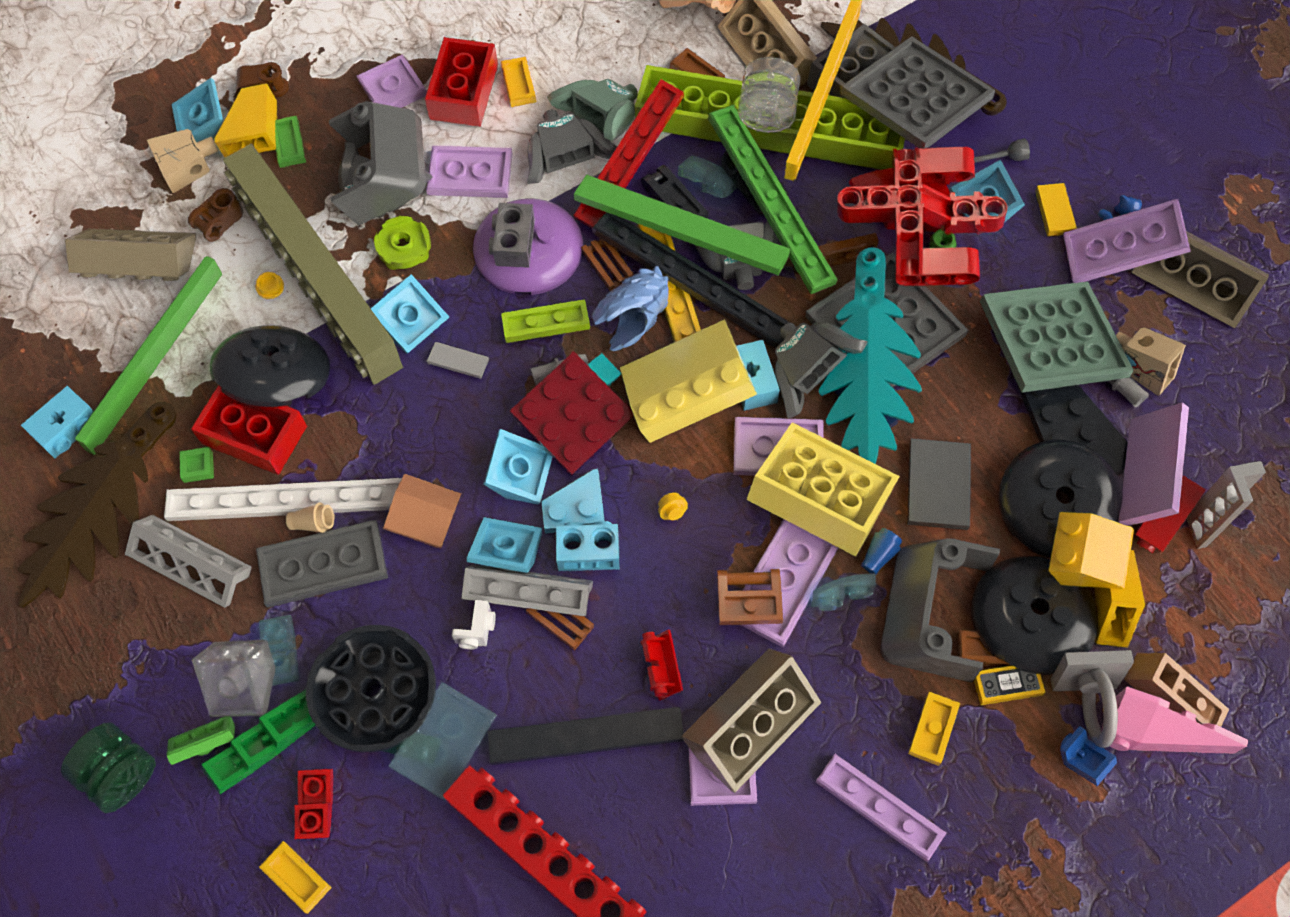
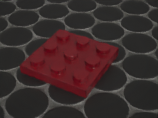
(572, 413)

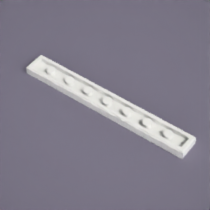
(278, 499)

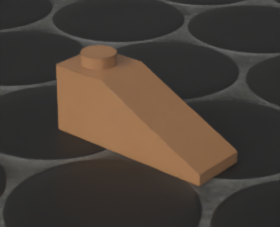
(1164, 678)

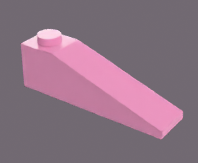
(1150, 726)

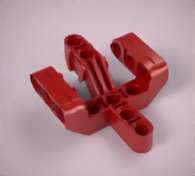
(910, 169)

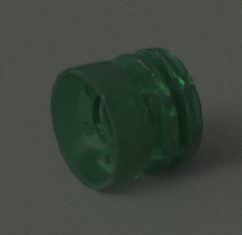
(108, 767)

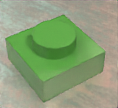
(196, 465)

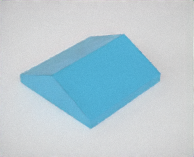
(199, 111)
(992, 182)
(409, 314)
(518, 468)
(505, 545)

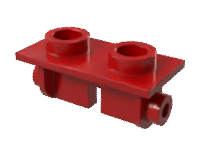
(664, 672)

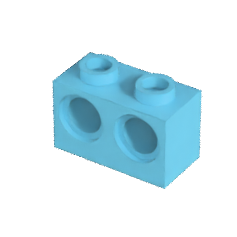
(587, 555)

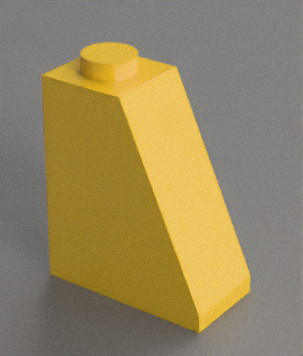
(249, 121)
(1120, 609)

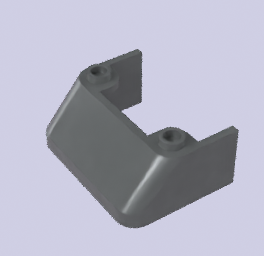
(396, 160)
(906, 631)

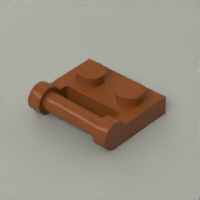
(750, 605)

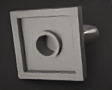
(1094, 674)

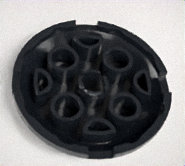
(269, 365)
(1030, 487)
(1016, 633)
(352, 665)

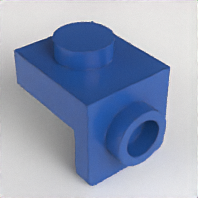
(1085, 757)

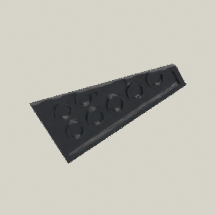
(1073, 416)

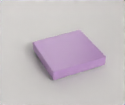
(392, 83)
(709, 790)

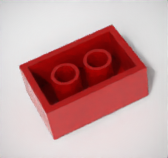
(461, 81)
(250, 432)

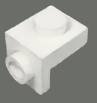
(482, 622)

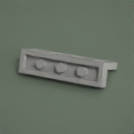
(1223, 502)
(190, 550)
(526, 589)

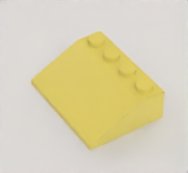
(686, 381)
(822, 488)

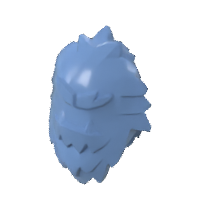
(637, 305)

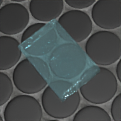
(444, 741)

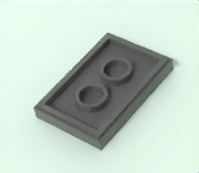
(939, 484)

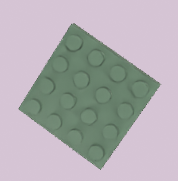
(1055, 336)

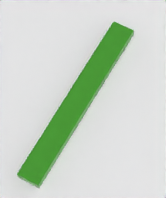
(772, 199)
(682, 224)
(149, 355)

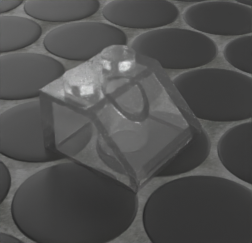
(236, 677)

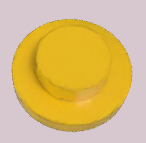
(269, 285)
(672, 506)

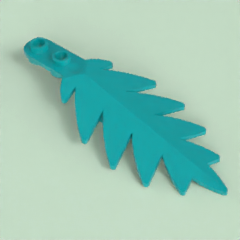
(869, 371)

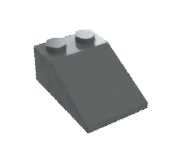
(862, 51)

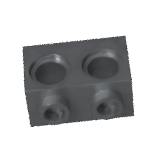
(516, 235)

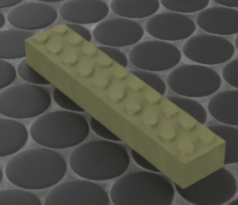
(312, 265)

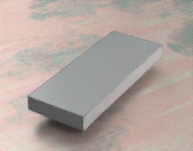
(458, 360)

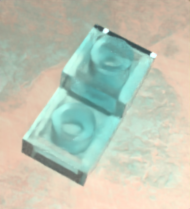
(712, 176)
(832, 594)
(282, 645)

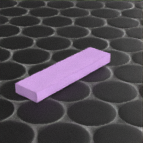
(881, 807)

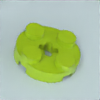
(402, 256)

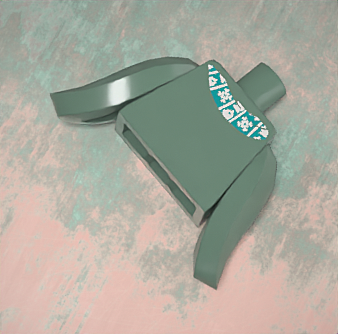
(600, 102)

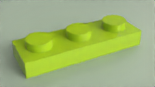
(545, 321)

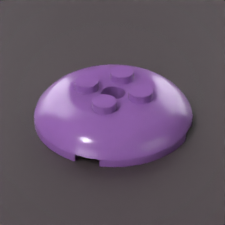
(553, 254)

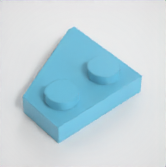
(574, 503)

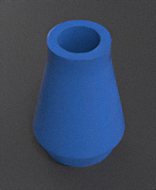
(881, 550)

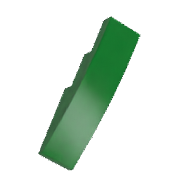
(260, 743)

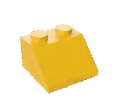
(1090, 551)

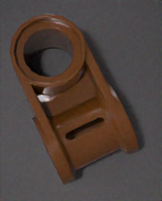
(262, 74)
(217, 213)

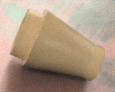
(312, 518)

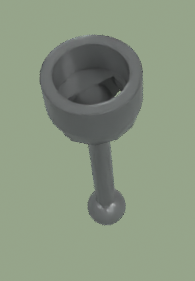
(1017, 150)

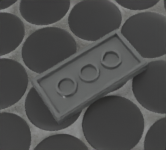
(321, 563)

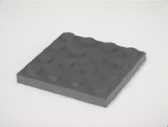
(917, 93)
(924, 316)

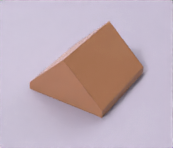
(421, 511)

